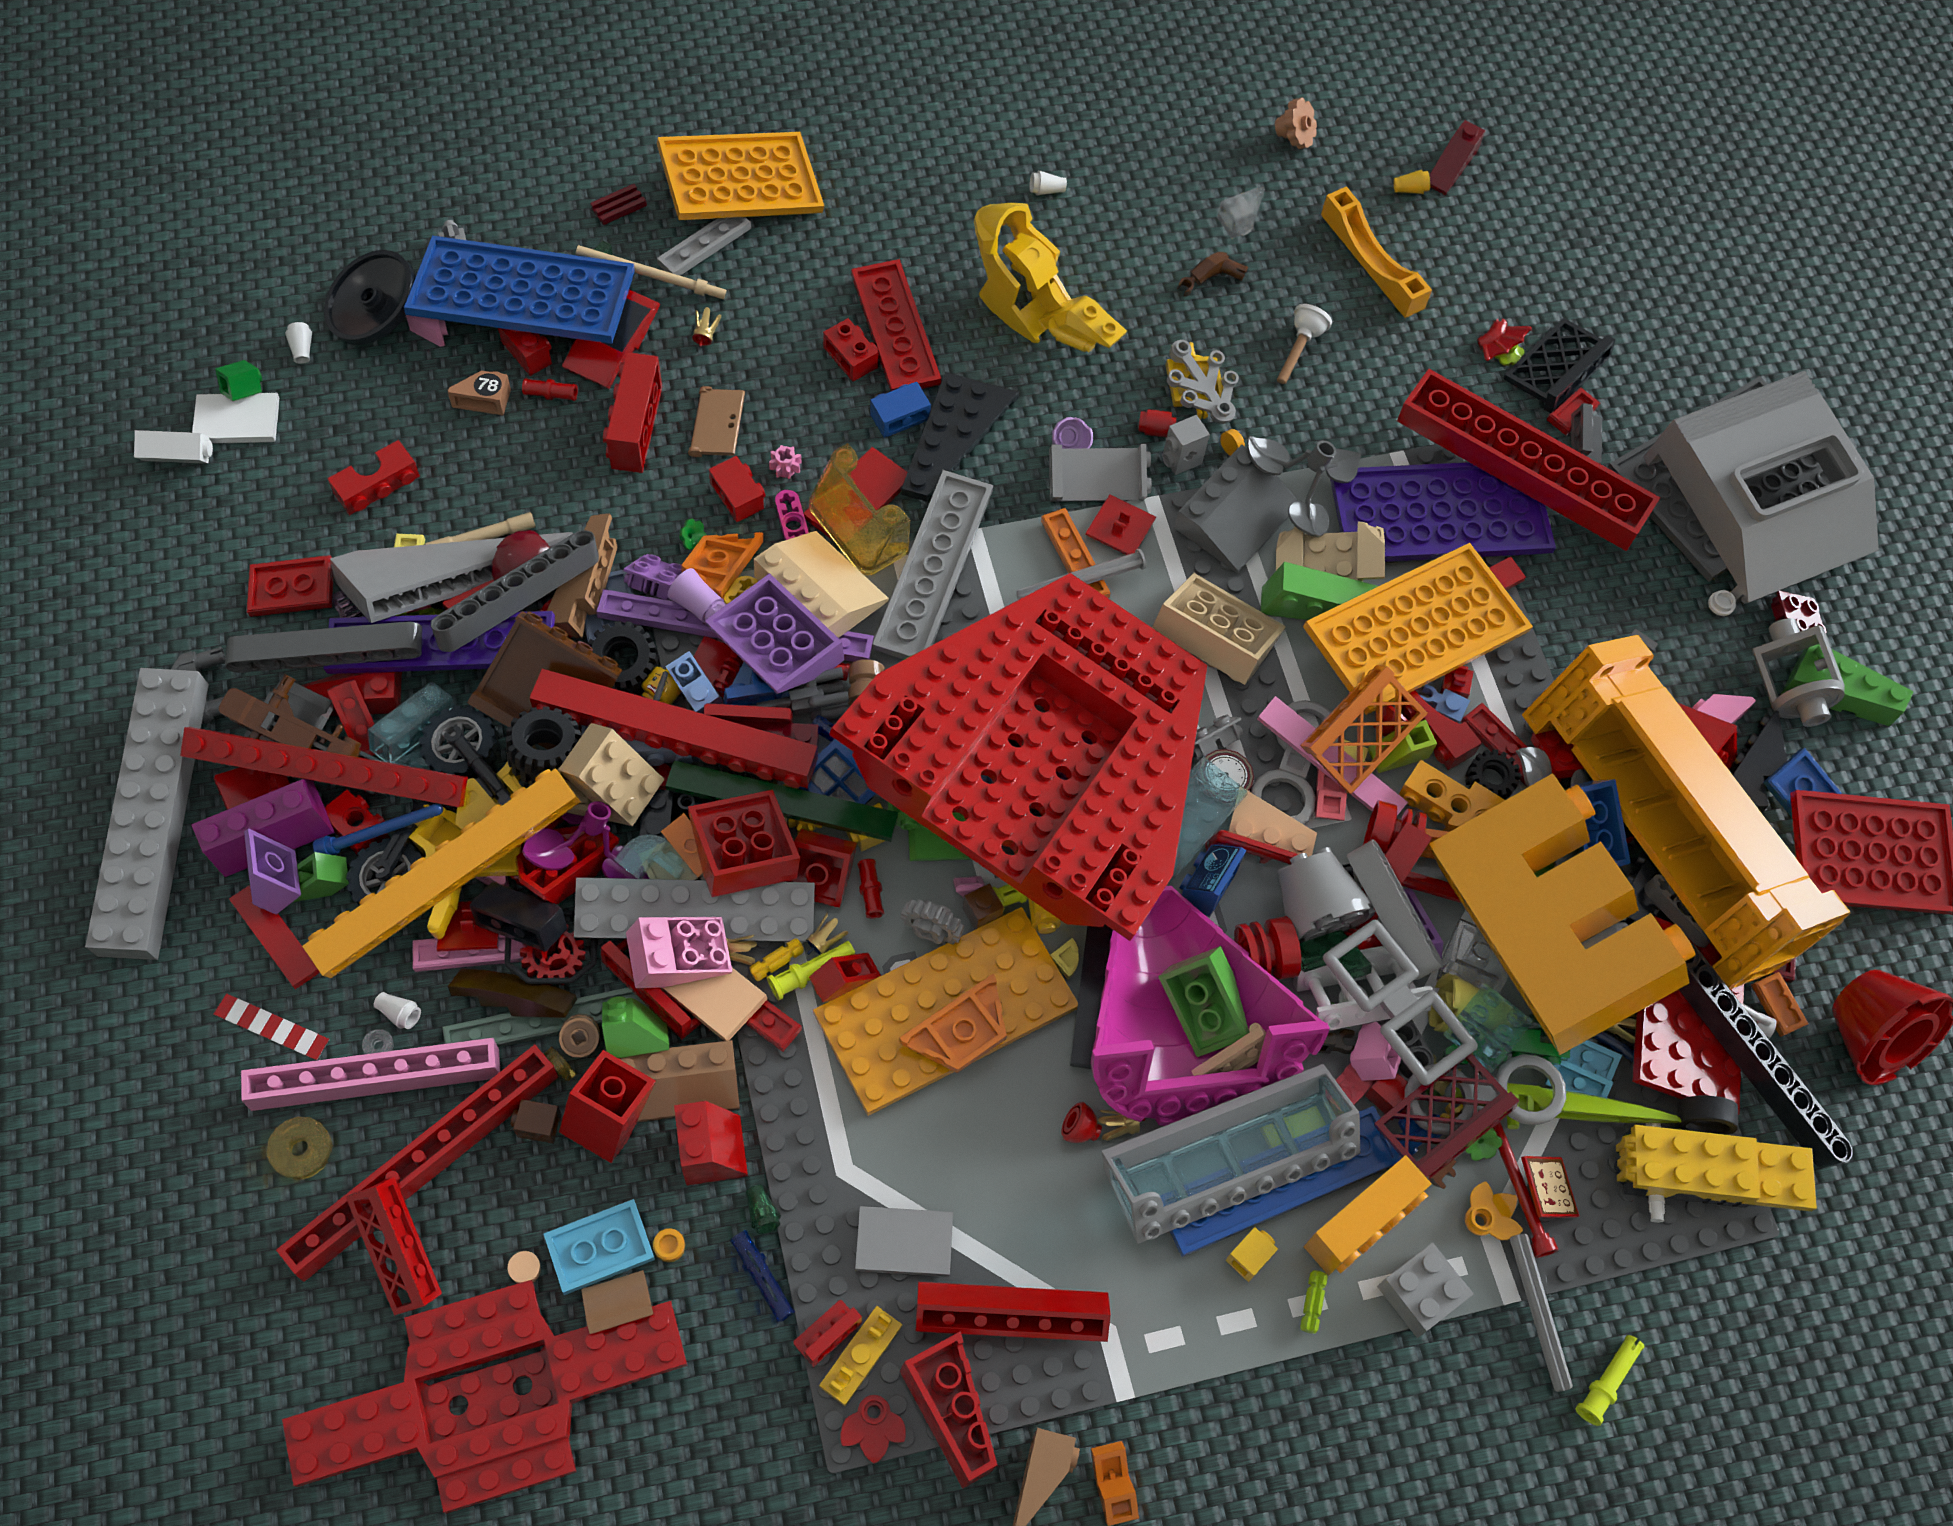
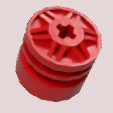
(1385, 826)
(1272, 947)

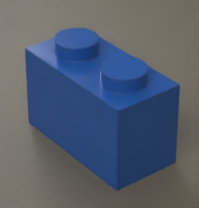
(900, 409)

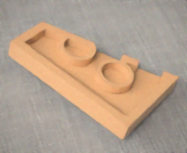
(1269, 825)

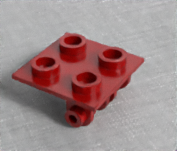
(718, 663)

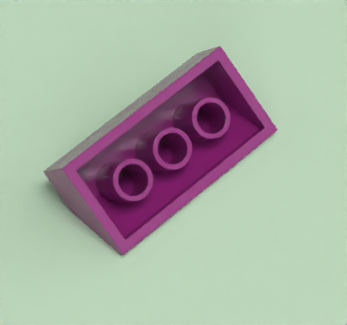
(287, 815)

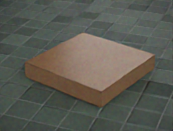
(616, 1302)

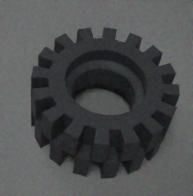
(1500, 765)

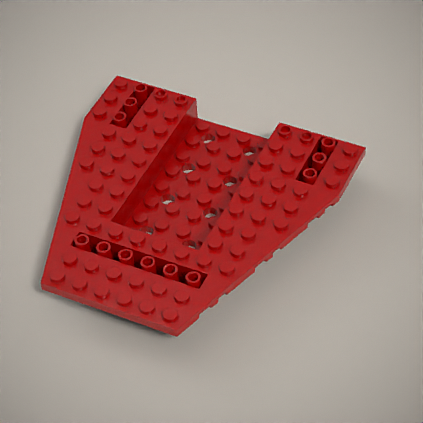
(1100, 674)

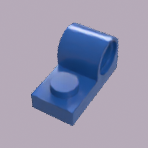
(749, 694)

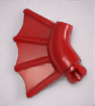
(1501, 338)

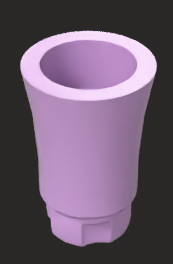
(695, 595)

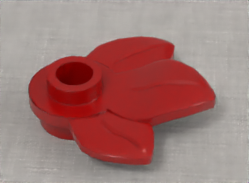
(873, 1432)

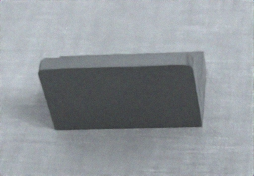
(1587, 432)

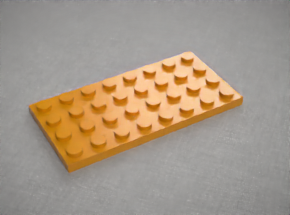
(1420, 623)
(870, 1019)

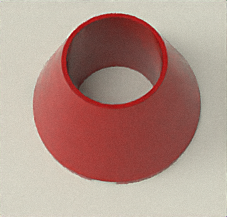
(1890, 1023)

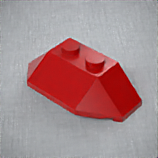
(560, 884)

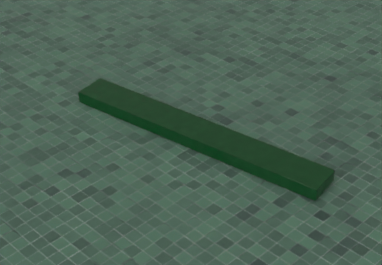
(793, 802)

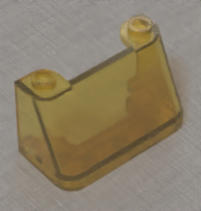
(864, 535)

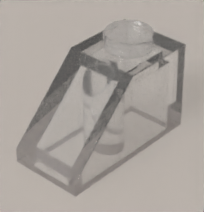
(1240, 212)

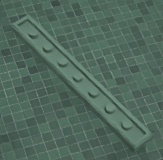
(513, 1030)

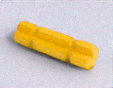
(776, 959)

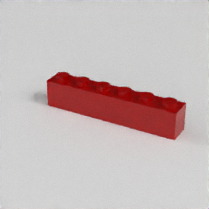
(1013, 1311)

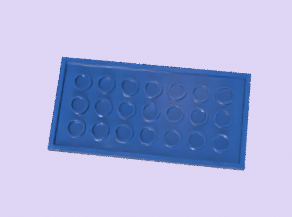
(520, 289)

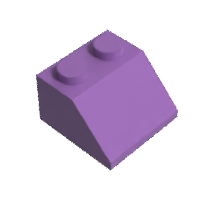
(271, 872)

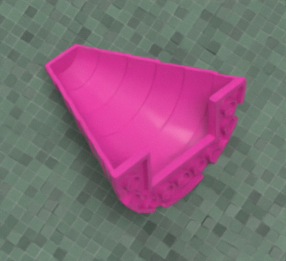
(1140, 1045)

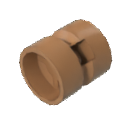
(860, 675)
(579, 1035)

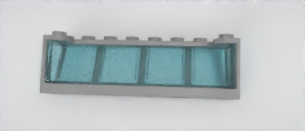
(1232, 1152)

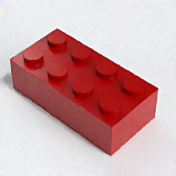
(633, 412)

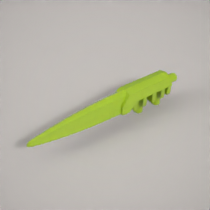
(1583, 1107)

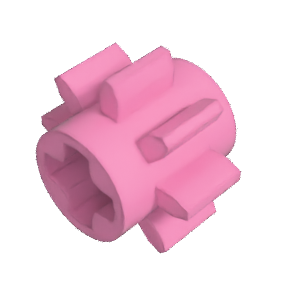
(785, 462)

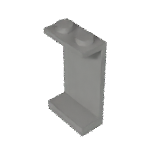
(1097, 472)

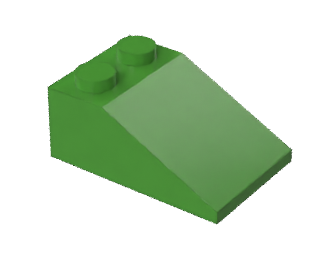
(1206, 1000)

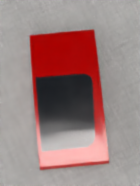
(600, 360)

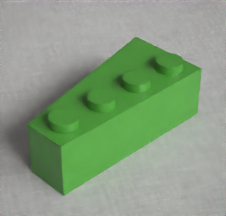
(1307, 592)
(1866, 691)

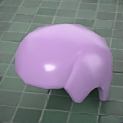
(1072, 434)

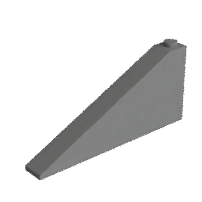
(412, 577)

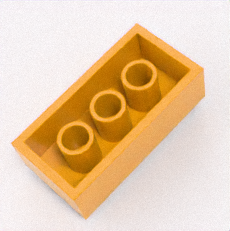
(1362, 1220)

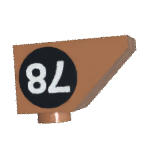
(481, 393)

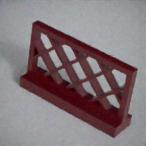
(1461, 1138)

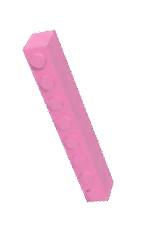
(370, 1074)

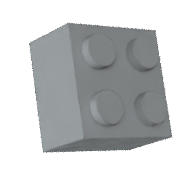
(1425, 1290)

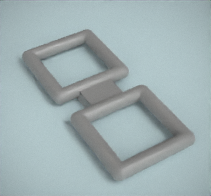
(1400, 1002)

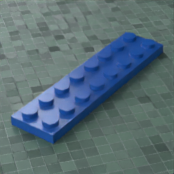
(1374, 1156)

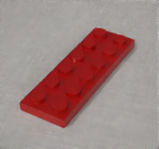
(895, 325)

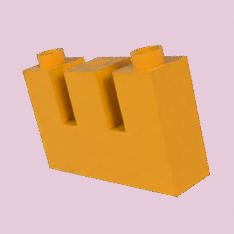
(1542, 920)

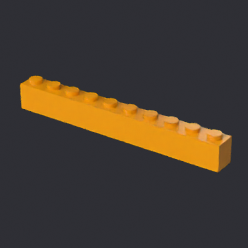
(441, 873)

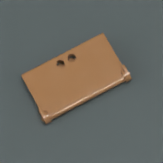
(713, 428)

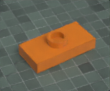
(682, 839)
(1779, 1004)

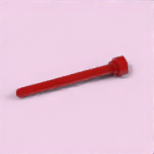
(1542, 1243)

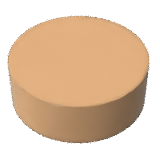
(524, 1267)

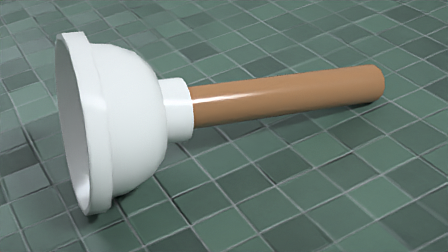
(1310, 323)

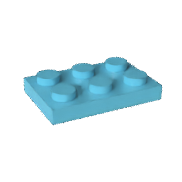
(598, 1247)

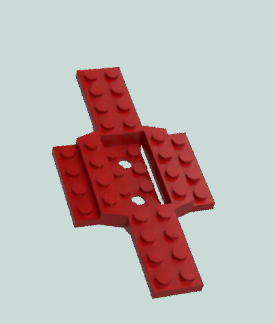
(502, 1437)

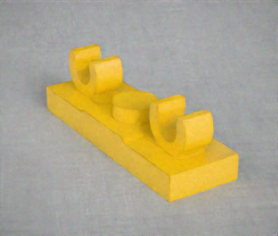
(860, 1356)

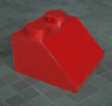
(826, 863)

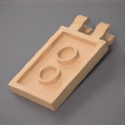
(719, 1002)

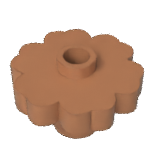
(1297, 123)

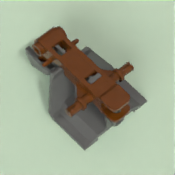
(289, 717)

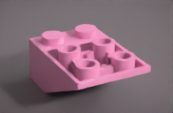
(677, 950)

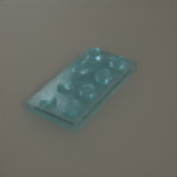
(1208, 803)

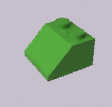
(632, 1028)

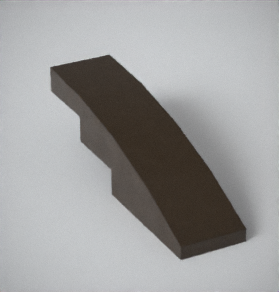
(510, 991)

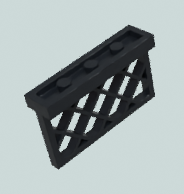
(1574, 372)

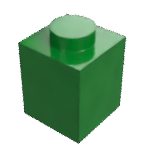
(239, 380)

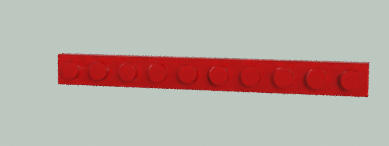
(324, 766)

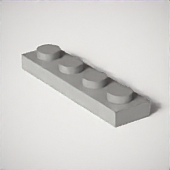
(703, 244)

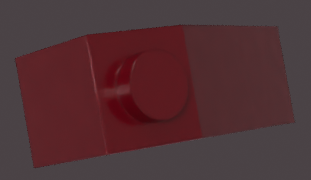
(1456, 156)

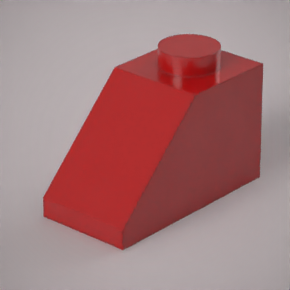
(843, 975)

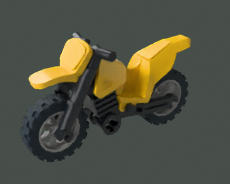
(423, 837)

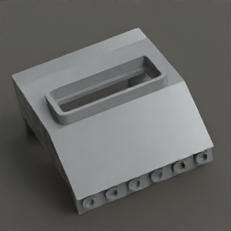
(1752, 434)

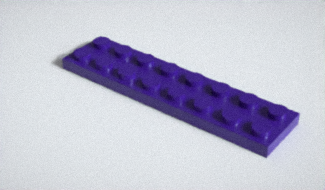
(473, 655)

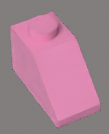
(1725, 707)

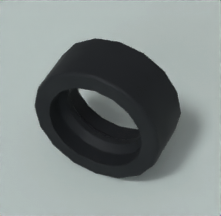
(1708, 1114)

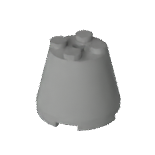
(1322, 895)

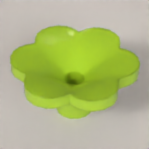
(1512, 357)

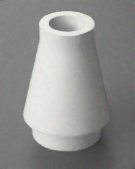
(1046, 183)
(299, 340)
(399, 1011)

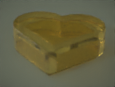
(560, 1064)

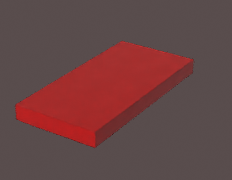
(876, 478)

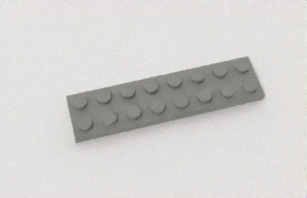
(933, 566)
(768, 912)

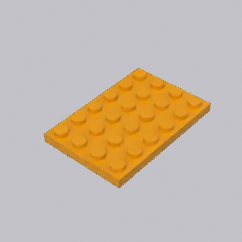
(739, 175)

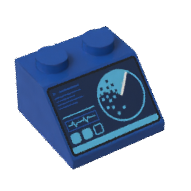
(1212, 876)

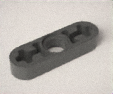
(1666, 899)

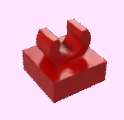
(1458, 681)

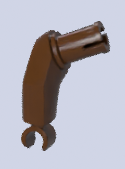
(1212, 266)

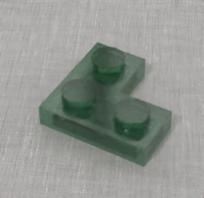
(1314, 949)

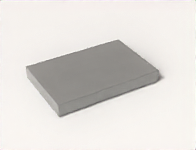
(904, 1241)

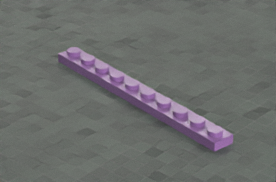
(674, 617)

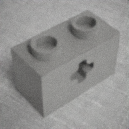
(1185, 445)

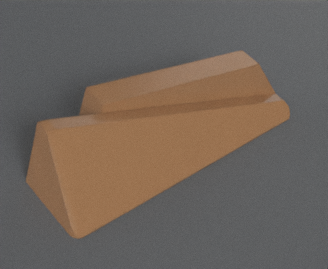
(583, 593)

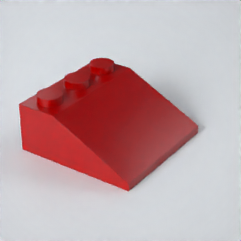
(743, 843)

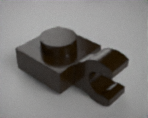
(1335, 1042)

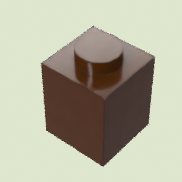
(982, 906)
(536, 1121)

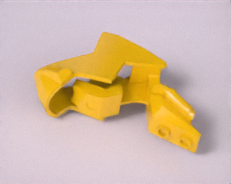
(1073, 321)

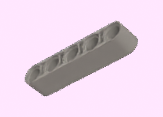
(1394, 907)

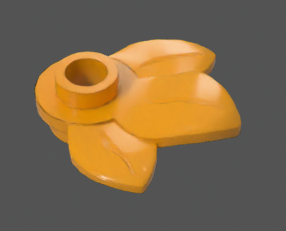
(1494, 1210)

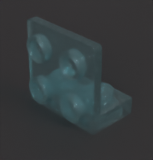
(1493, 1025)

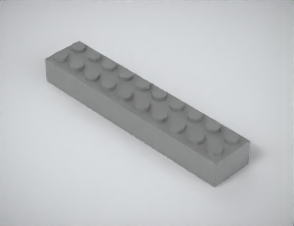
(146, 816)

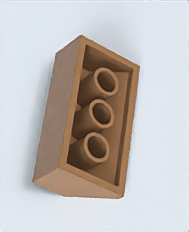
(688, 1076)

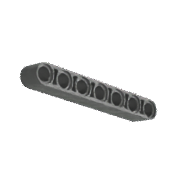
(514, 591)
(323, 647)

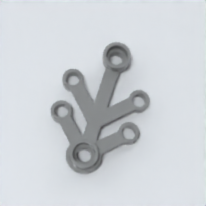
(1202, 383)

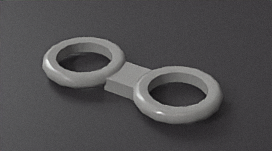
(1294, 766)
(1487, 1093)

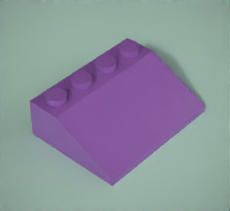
(777, 635)

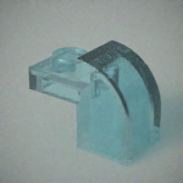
(644, 851)

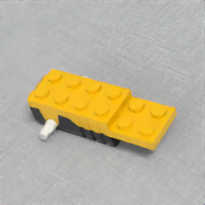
(1713, 1170)

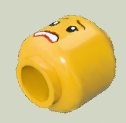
(670, 691)

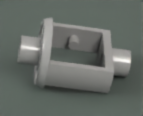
(1809, 700)

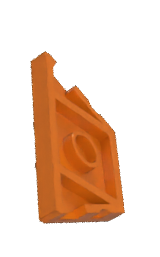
(722, 559)
(961, 1029)

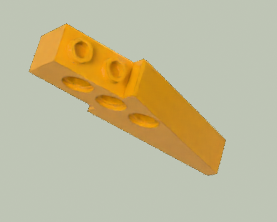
(1449, 794)

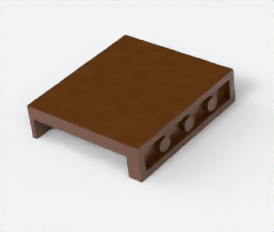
(520, 659)

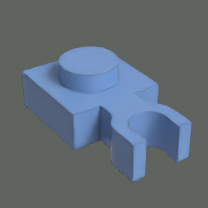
(1447, 703)

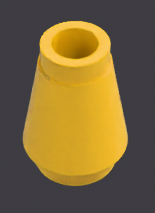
(1414, 182)

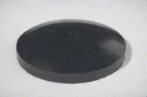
(369, 297)

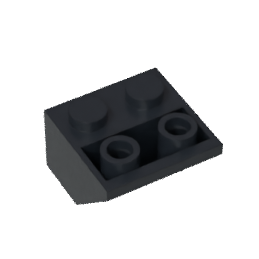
(664, 809)

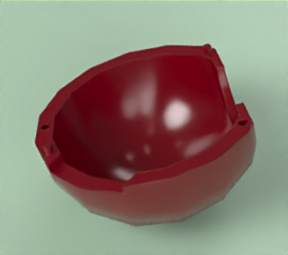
(516, 550)

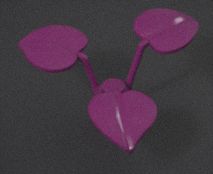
(550, 851)

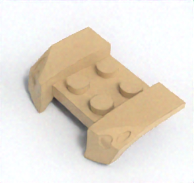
(1345, 554)

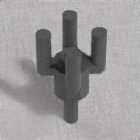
(811, 698)

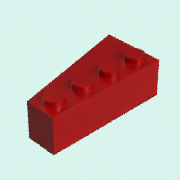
(951, 1406)

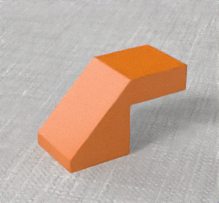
(1114, 1483)

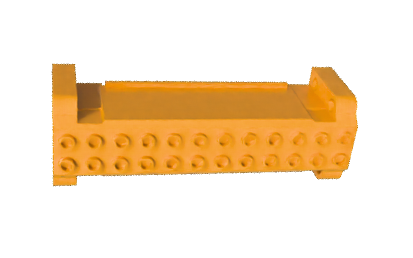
(1687, 811)

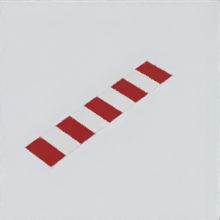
(271, 1026)

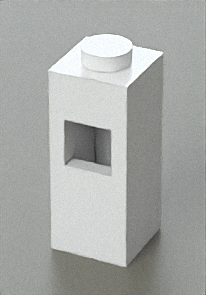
(172, 447)

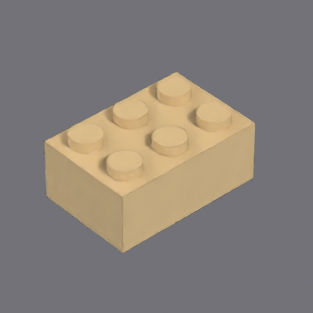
(611, 773)

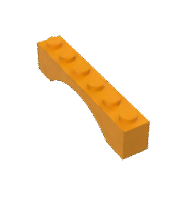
(1403, 287)

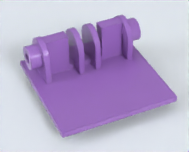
(651, 570)

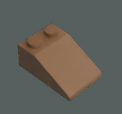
(1047, 1465)

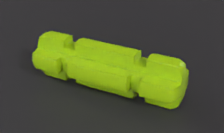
(1314, 1301)

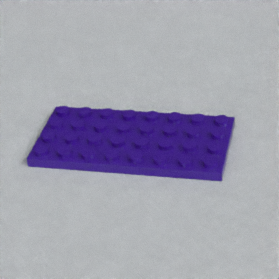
(1442, 508)

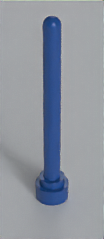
(332, 845)

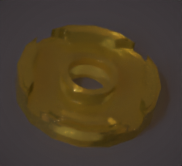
(287, 1135)

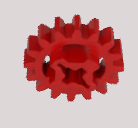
(562, 960)

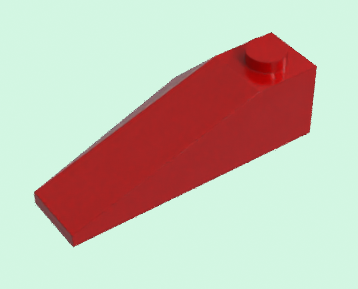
(379, 689)

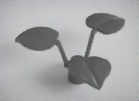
(1339, 466)
(1538, 766)

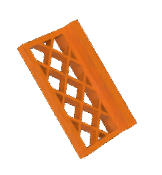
(1352, 708)

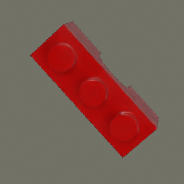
(359, 491)

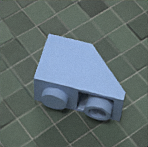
(693, 682)

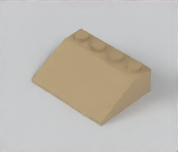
(821, 581)
(1218, 628)

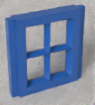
(839, 775)

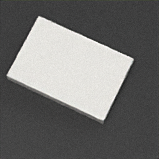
(239, 420)

